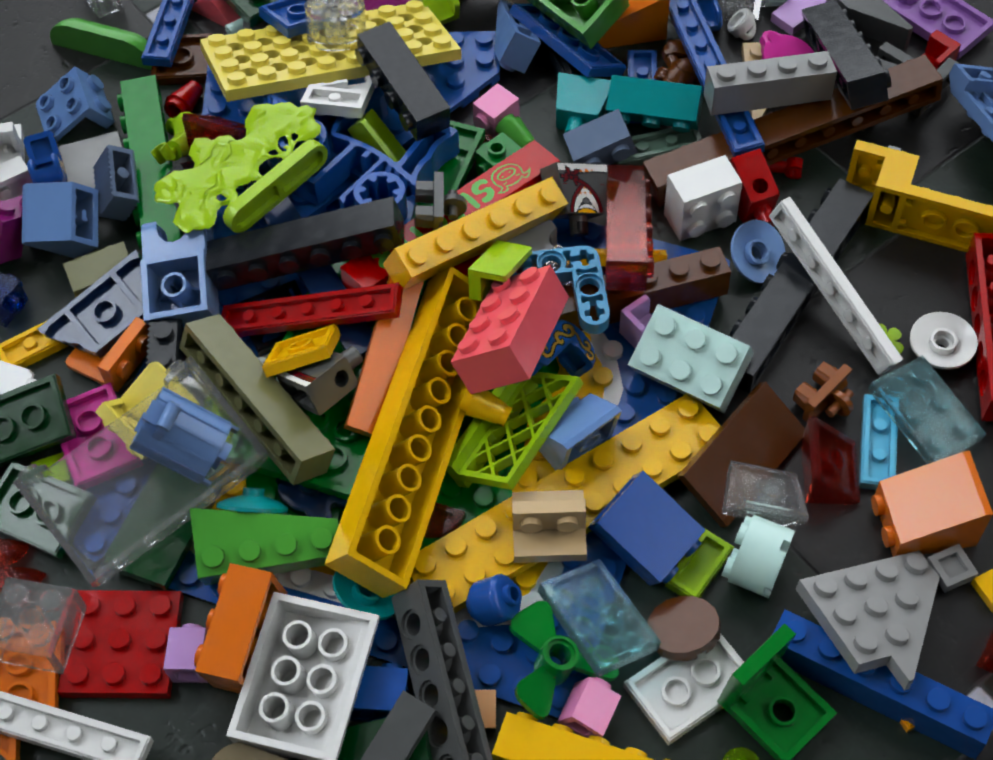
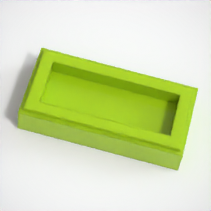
(701, 567)

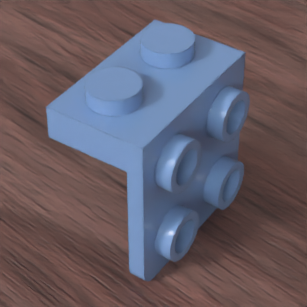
(72, 100)

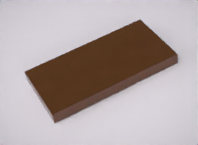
(756, 433)

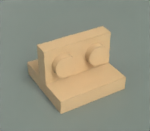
(549, 526)

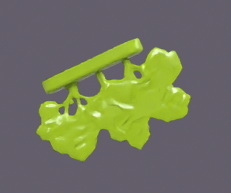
(230, 163)

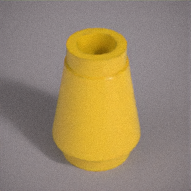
(485, 407)

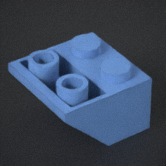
(60, 217)

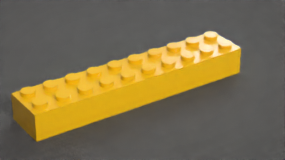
(408, 446)

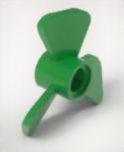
(537, 630)

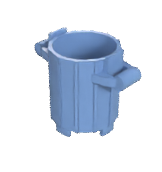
(183, 436)

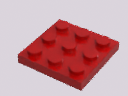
(122, 645)

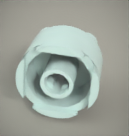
(759, 556)

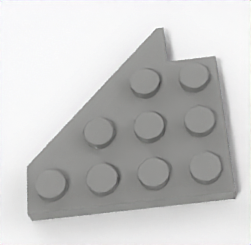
(876, 611)

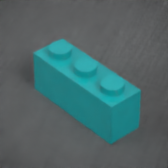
(656, 102)

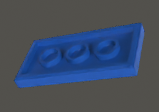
(590, 62)

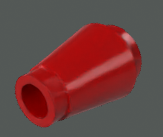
(183, 99)

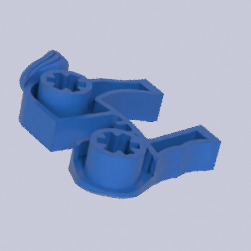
(375, 172)

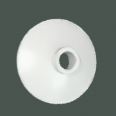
(947, 330)

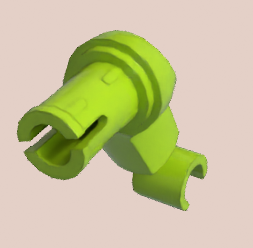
(177, 146)

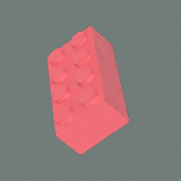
(510, 330)

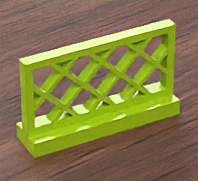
(483, 438)

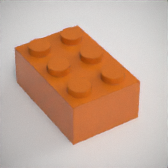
(235, 626)

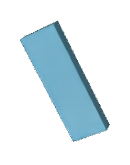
(877, 444)

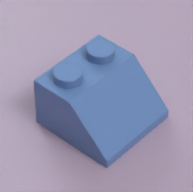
(580, 429)

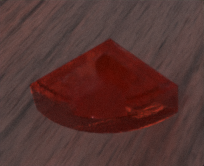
(444, 520)

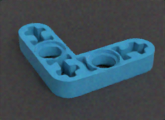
(580, 276)

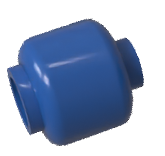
(493, 600)

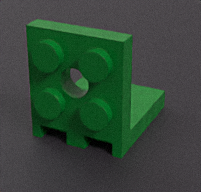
(769, 681)

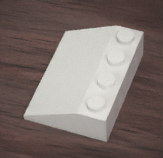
(303, 678)

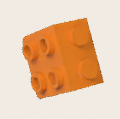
(116, 364)

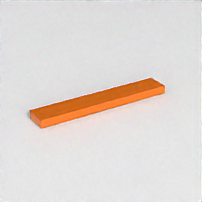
(380, 364)

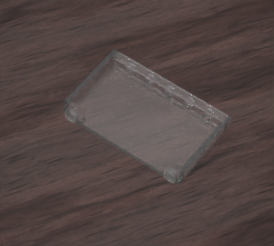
(117, 504)

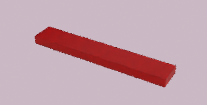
(315, 310)

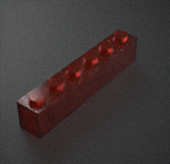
(628, 229)

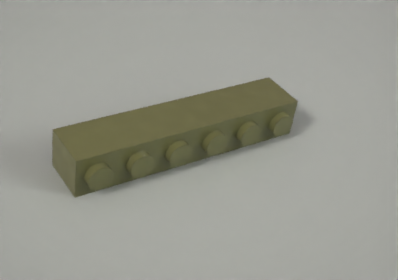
(259, 401)

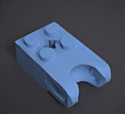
(176, 276)

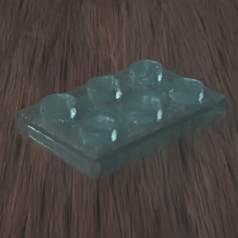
(926, 411)
(599, 617)

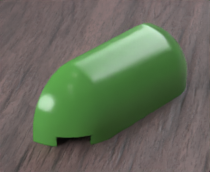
(100, 40)

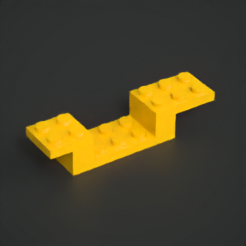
(911, 208)

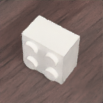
(702, 198)

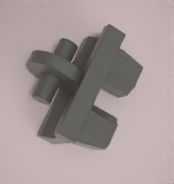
(433, 192)

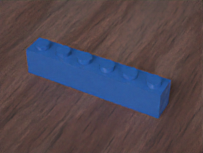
(926, 704)

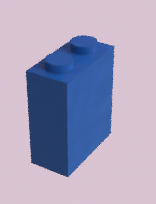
(647, 529)

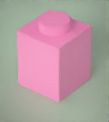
(493, 107)
(589, 707)

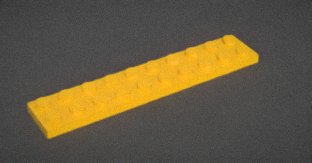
(656, 445)

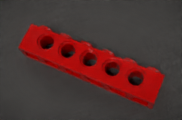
(980, 281)

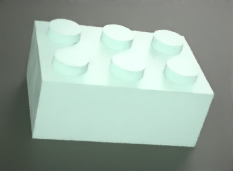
(691, 358)

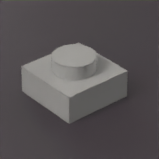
(953, 567)

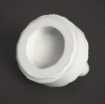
(741, 23)

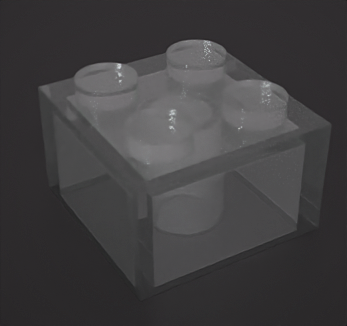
(38, 624)

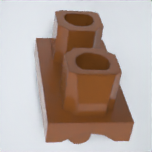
(830, 394)

